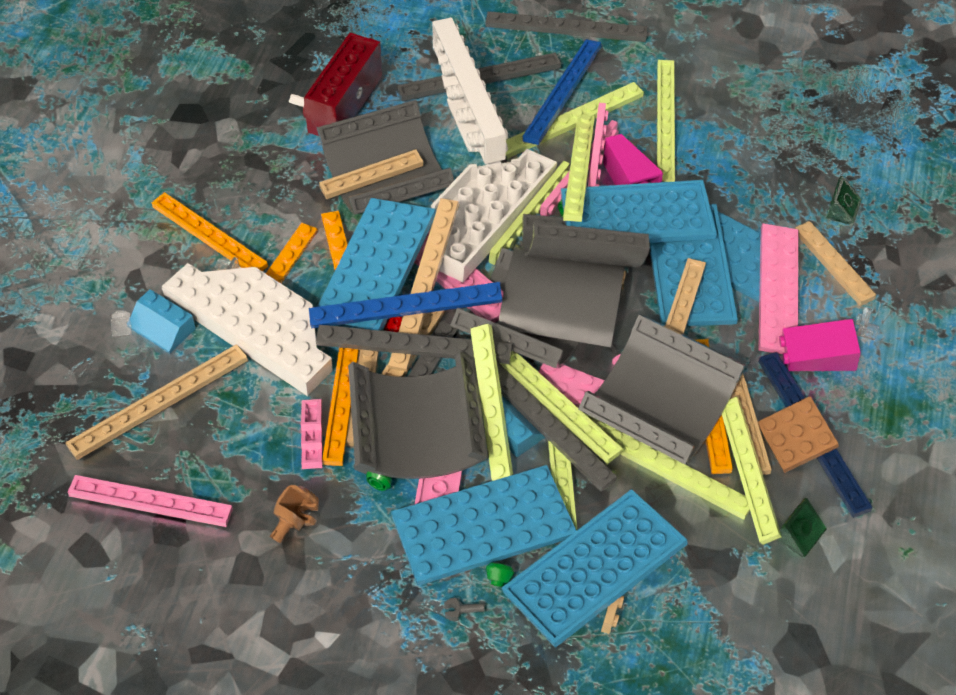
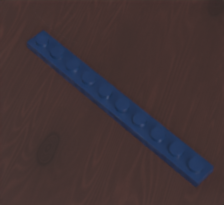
(832, 461)

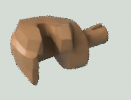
(291, 509)

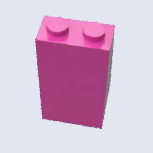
(627, 163)
(821, 347)

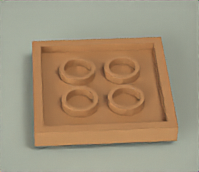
(797, 434)

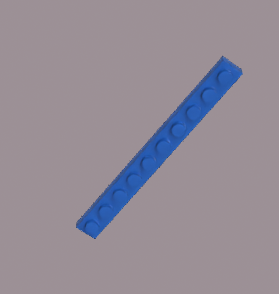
(561, 92)
(405, 305)

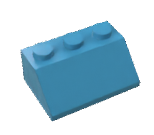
(161, 321)
(520, 431)

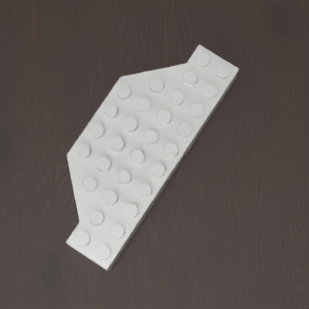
(467, 94)
(488, 205)
(256, 315)

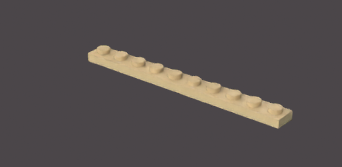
(427, 273)
(156, 402)

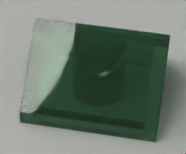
(844, 203)
(802, 529)

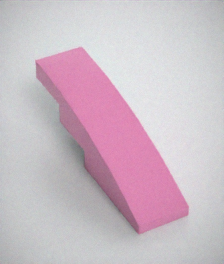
(311, 434)

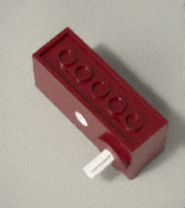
(342, 83)

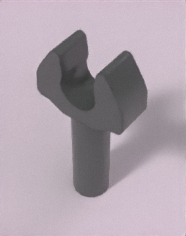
(459, 609)

